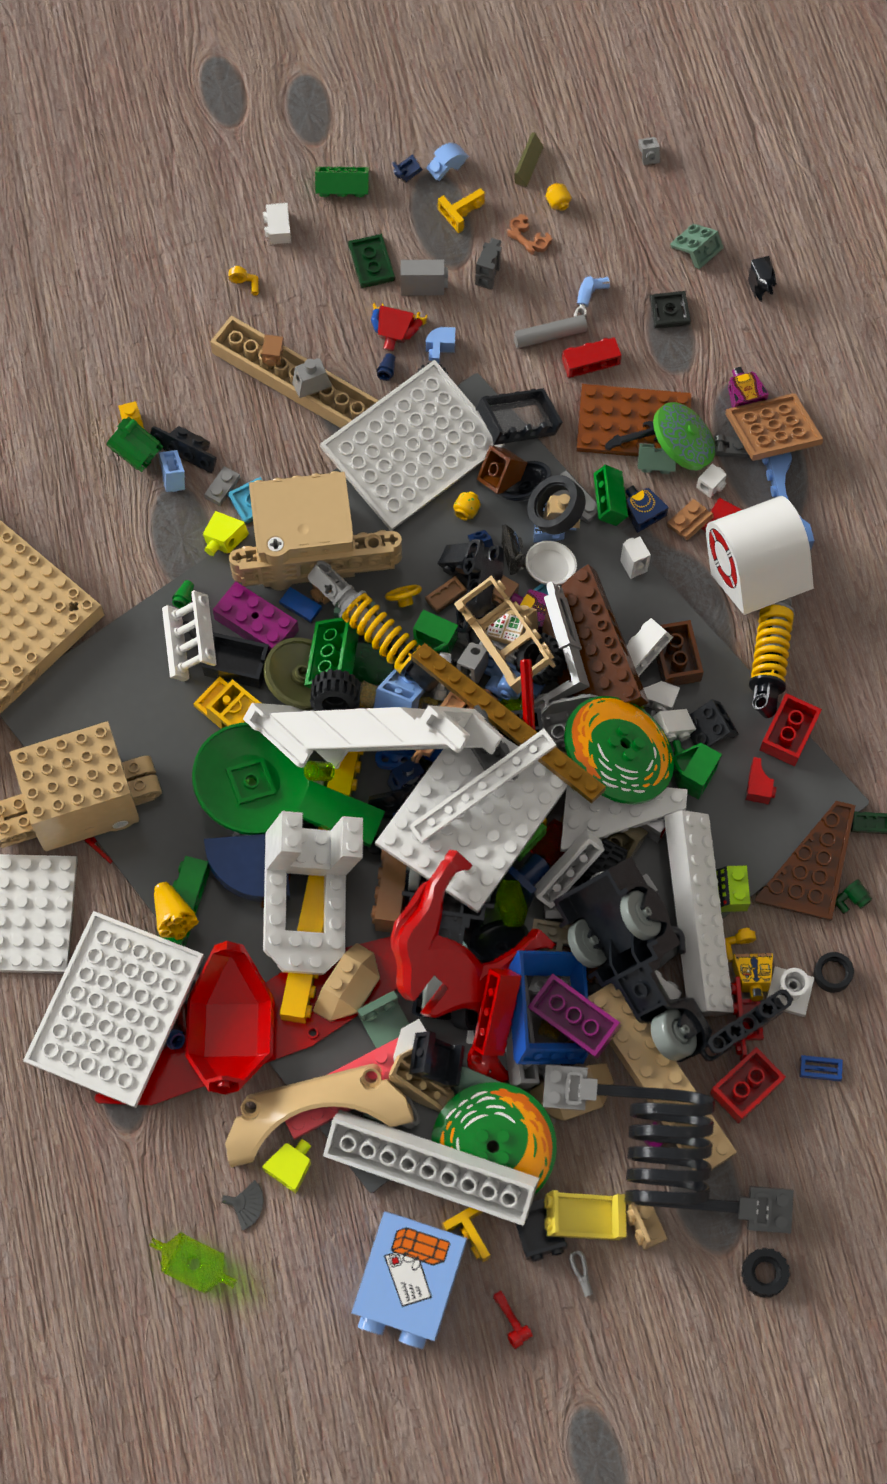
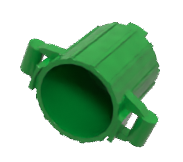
(134, 444)

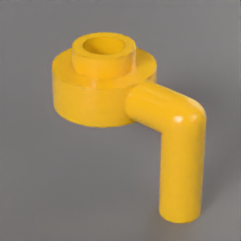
(239, 275)
(743, 936)

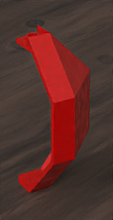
(229, 1020)

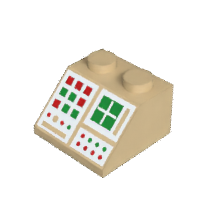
(509, 626)

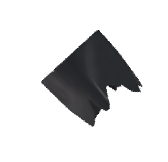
(761, 276)

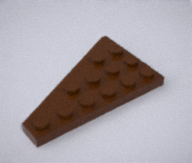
(813, 871)

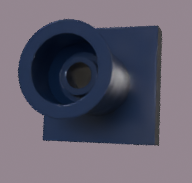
(528, 875)

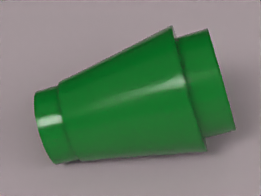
(183, 595)

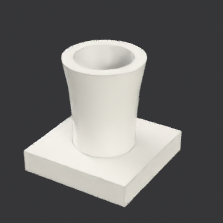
(801, 990)

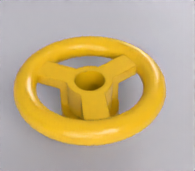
(403, 594)

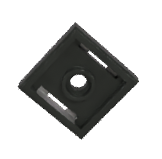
(670, 300)

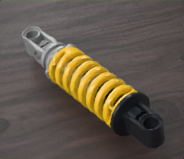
(357, 609)
(770, 650)

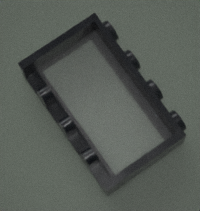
(519, 416)

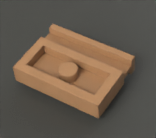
(690, 519)

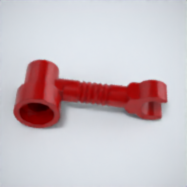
(519, 1333)

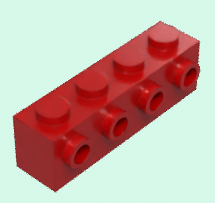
(496, 1012)

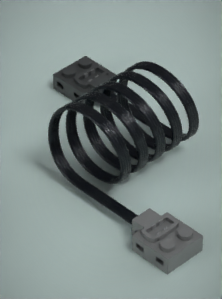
(764, 1209)

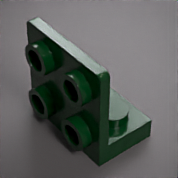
(370, 665)

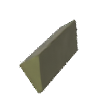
(528, 160)

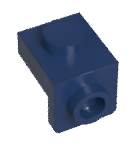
(407, 169)

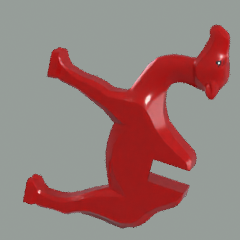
(425, 954)

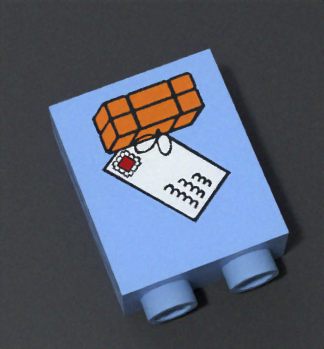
(408, 1279)

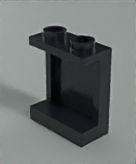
(436, 1060)
(534, 1235)

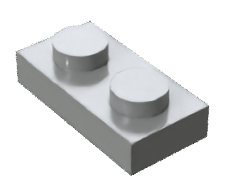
(222, 485)

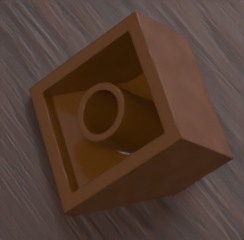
(501, 469)

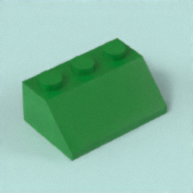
(342, 181)

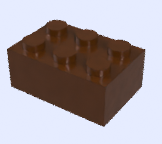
(680, 660)

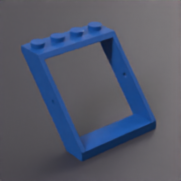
(544, 964)

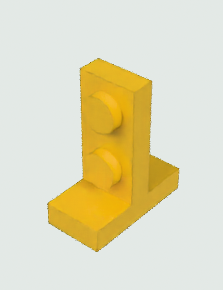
(460, 209)
(468, 1231)

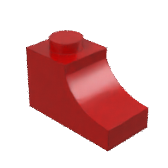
(760, 786)

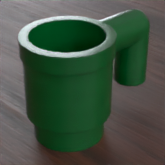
(856, 893)

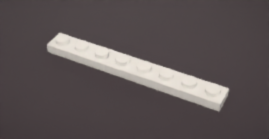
(482, 786)

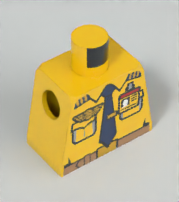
(754, 973)

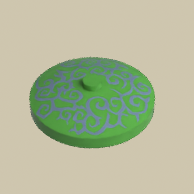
(684, 436)

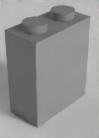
(423, 277)

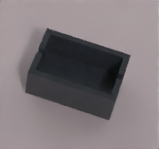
(238, 660)

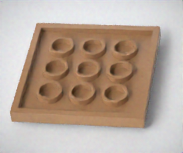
(774, 427)

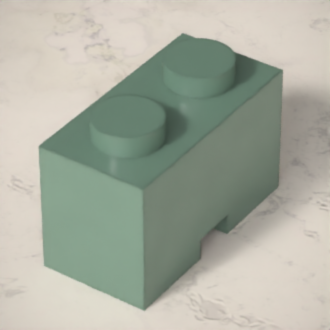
(654, 459)

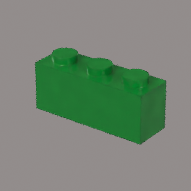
(610, 495)

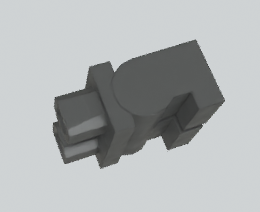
(488, 264)

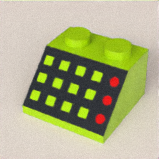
(733, 888)

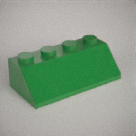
(331, 648)

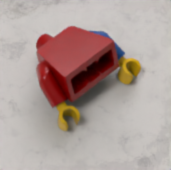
(395, 325)

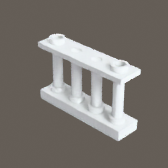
(176, 640)

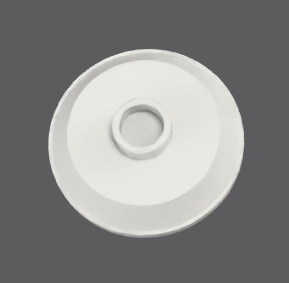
(550, 562)

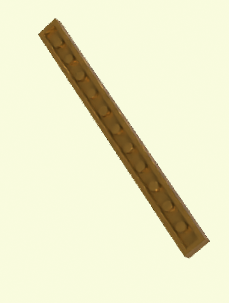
(506, 721)

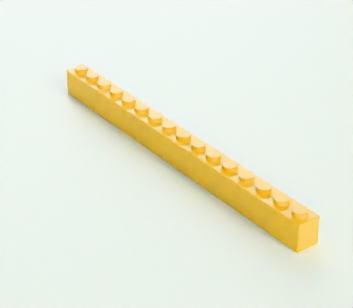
(299, 986)

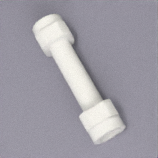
(440, 692)

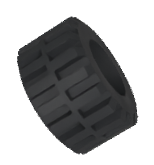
(531, 651)
(335, 691)
(610, 857)

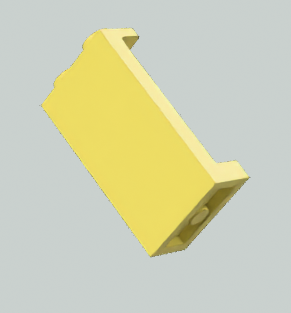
(585, 1216)

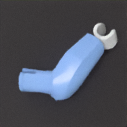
(587, 287)

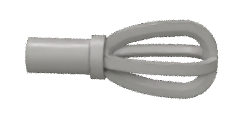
(582, 1279)

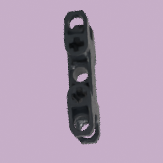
(479, 569)
(756, 1018)

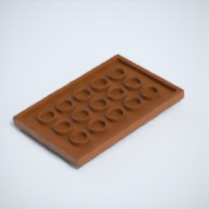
(619, 411)

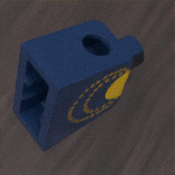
(644, 508)

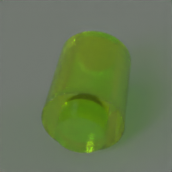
(319, 771)

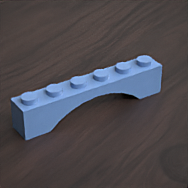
(776, 471)

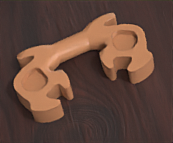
(517, 225)

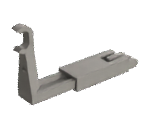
(568, 642)

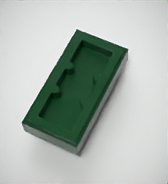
(869, 822)

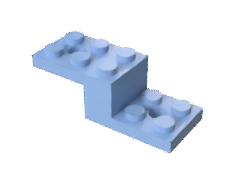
(398, 692)

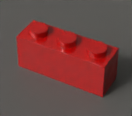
(591, 357)

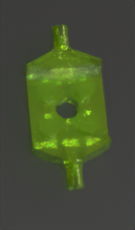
(184, 1248)

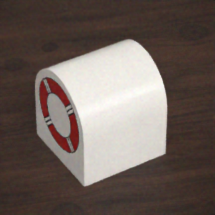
(760, 554)

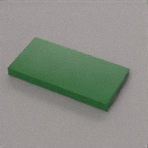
(326, 807)

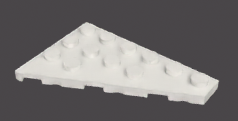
(610, 817)

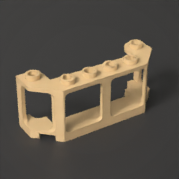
(499, 656)

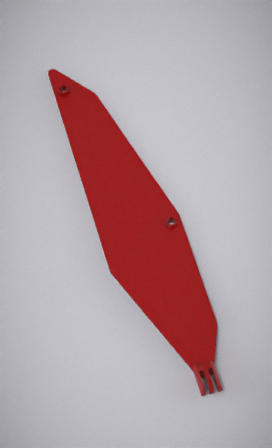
(176, 1076)

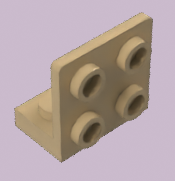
(646, 1225)

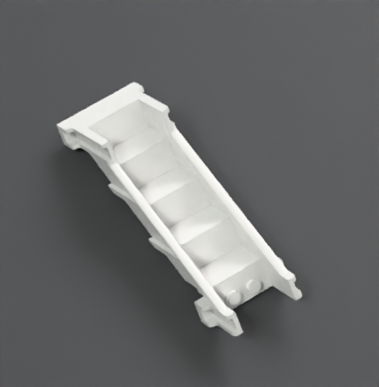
(372, 729)

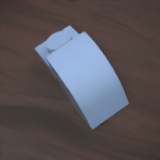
(446, 157)
(440, 340)

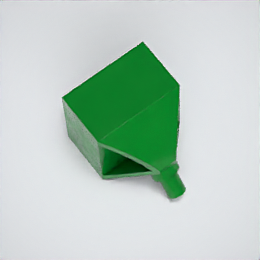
(435, 632)
(694, 767)

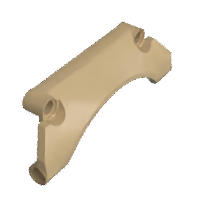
(341, 1089)

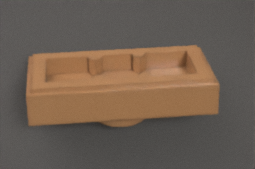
(446, 594)

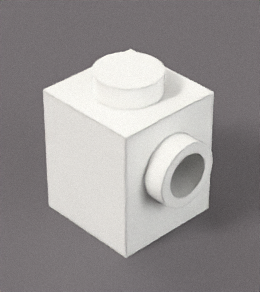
(712, 480)

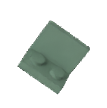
(700, 243)
(383, 1019)

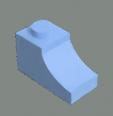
(172, 471)

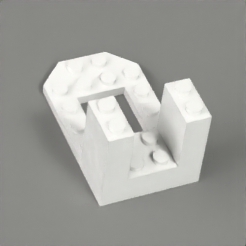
(315, 853)

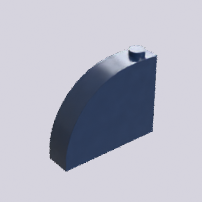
(240, 864)

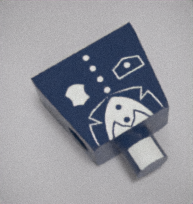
(405, 775)

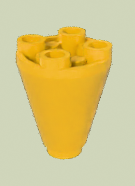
(173, 914)

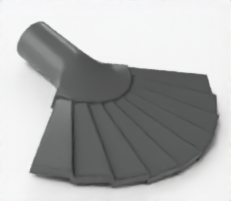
(247, 1204)

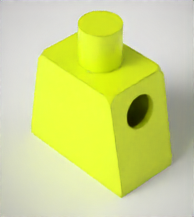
(223, 533)
(289, 1165)

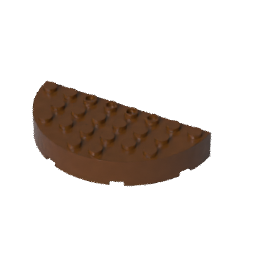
(602, 644)

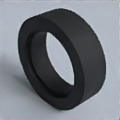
(542, 494)

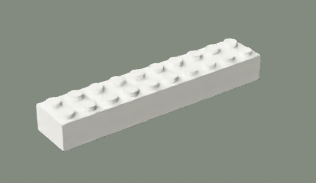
(699, 911)
(431, 1167)

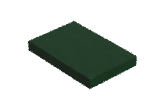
(371, 261)

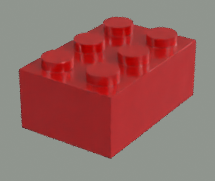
(790, 729)
(747, 1085)

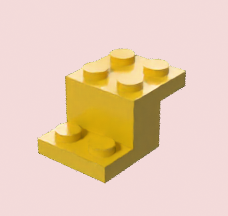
(225, 703)

